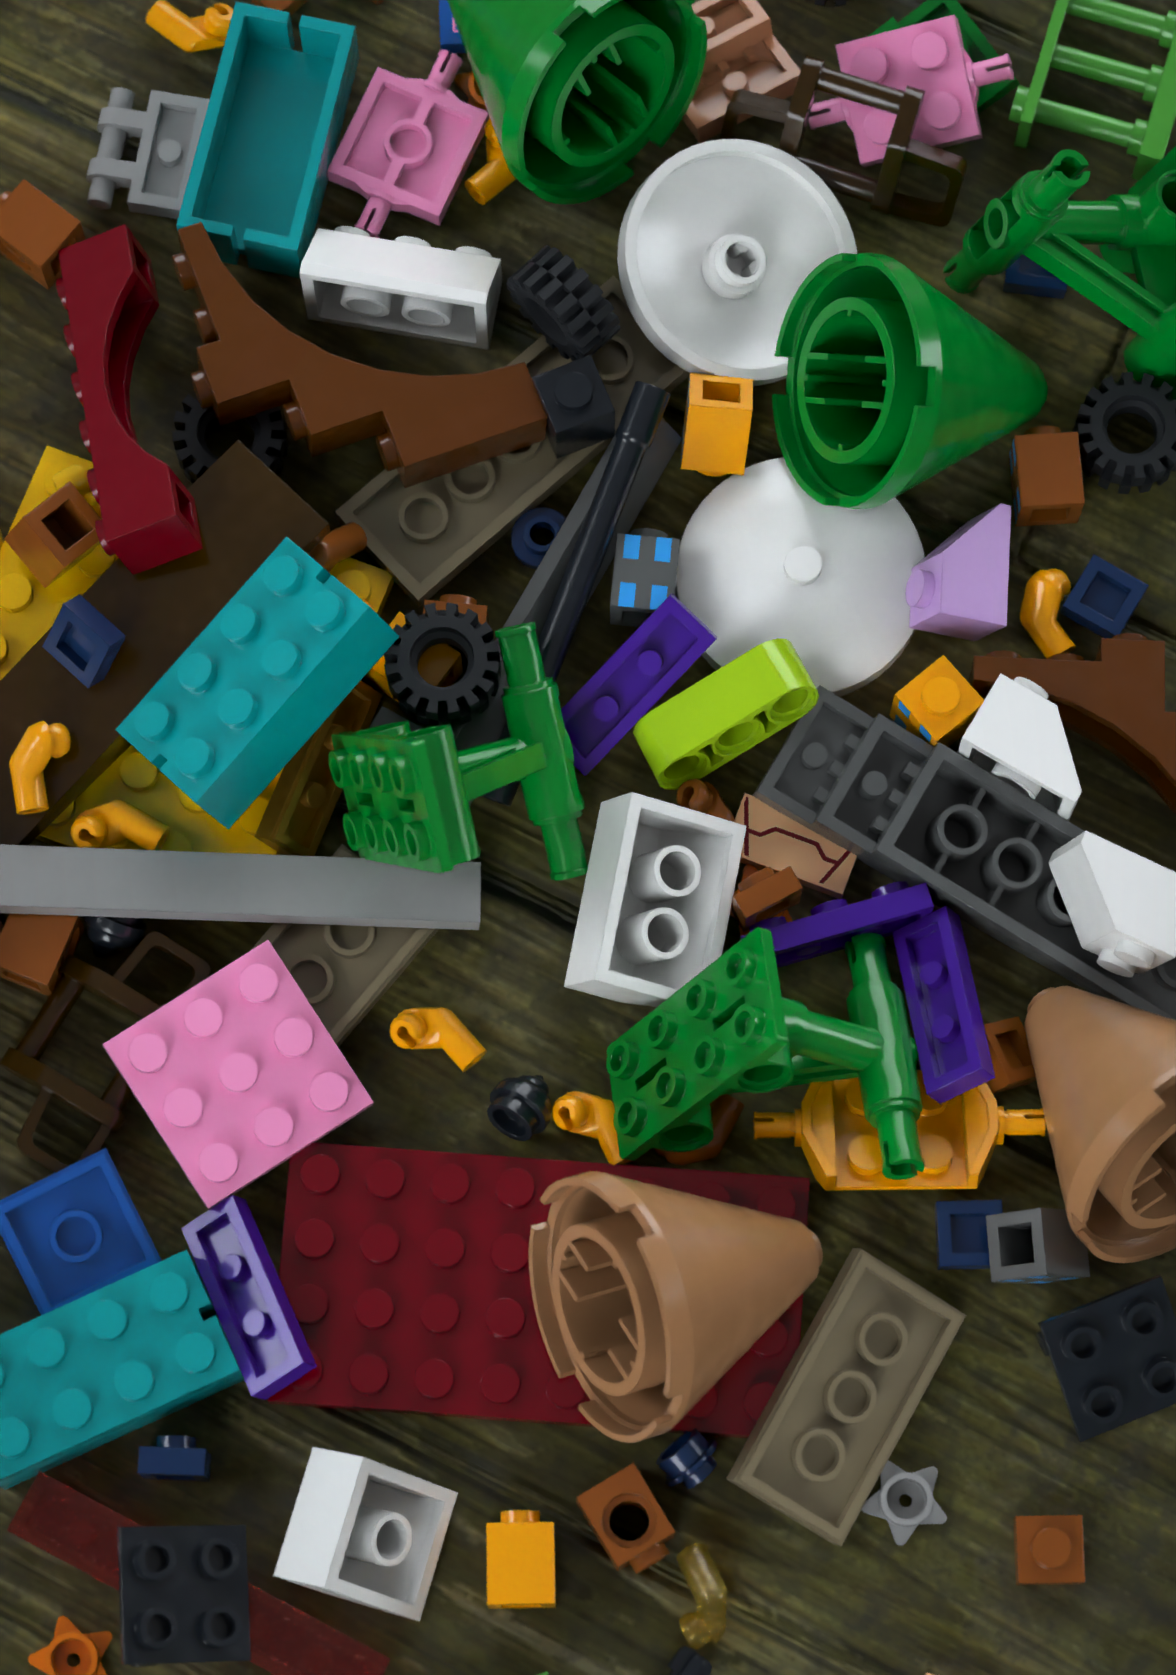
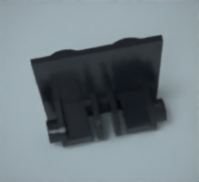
(1114, 1357)
(183, 1594)

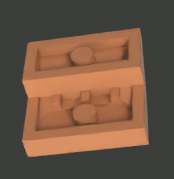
(738, 56)

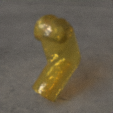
(710, 1596)

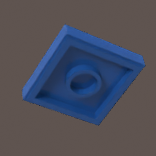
(75, 1232)

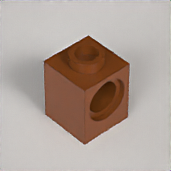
(34, 231)
(36, 948)
(620, 1490)

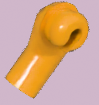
(192, 33)
(494, 175)
(1040, 611)
(29, 761)
(115, 823)
(437, 1030)
(589, 1117)

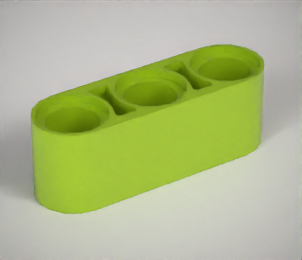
(726, 713)

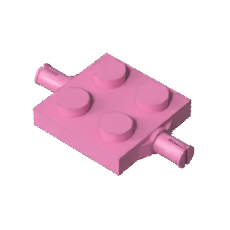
(921, 57)
(408, 145)

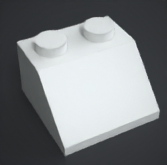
(1024, 744)
(1117, 903)
(365, 1533)

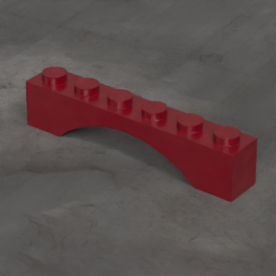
(110, 303)

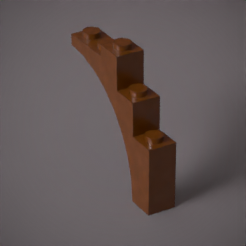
(419, 420)
(1107, 700)

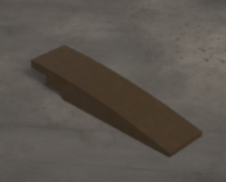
(161, 611)

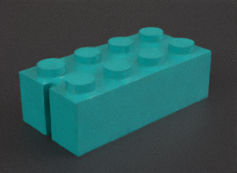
(270, 137)
(257, 682)
(108, 1366)

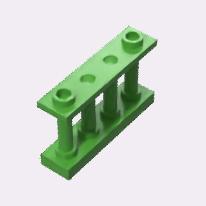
(1143, 139)

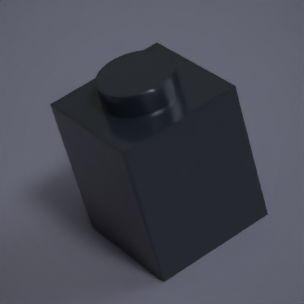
(575, 406)

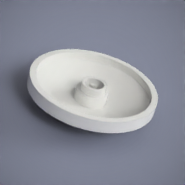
(721, 251)
(782, 566)

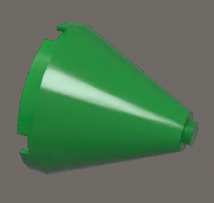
(581, 84)
(890, 382)

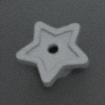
(923, 1507)

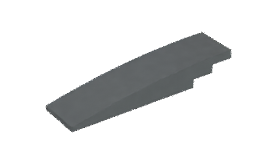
(945, 824)

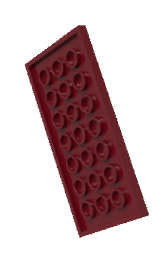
(423, 1294)

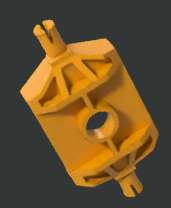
(846, 1151)

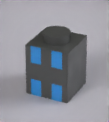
(642, 575)
(1035, 1247)

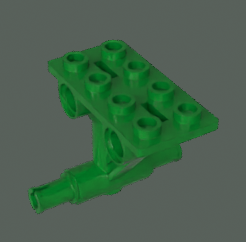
(1132, 234)
(414, 788)
(740, 1035)

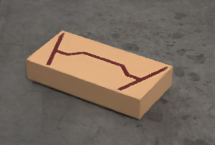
(782, 842)

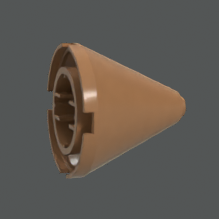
(1109, 1118)
(657, 1293)

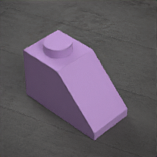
(964, 580)

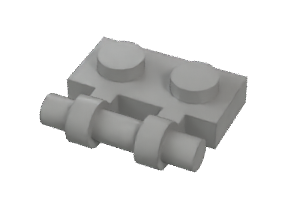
(164, 155)

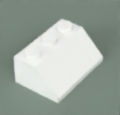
(401, 286)
(653, 899)

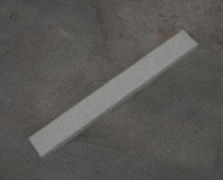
(235, 887)

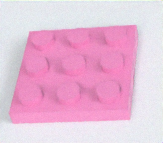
(238, 1074)

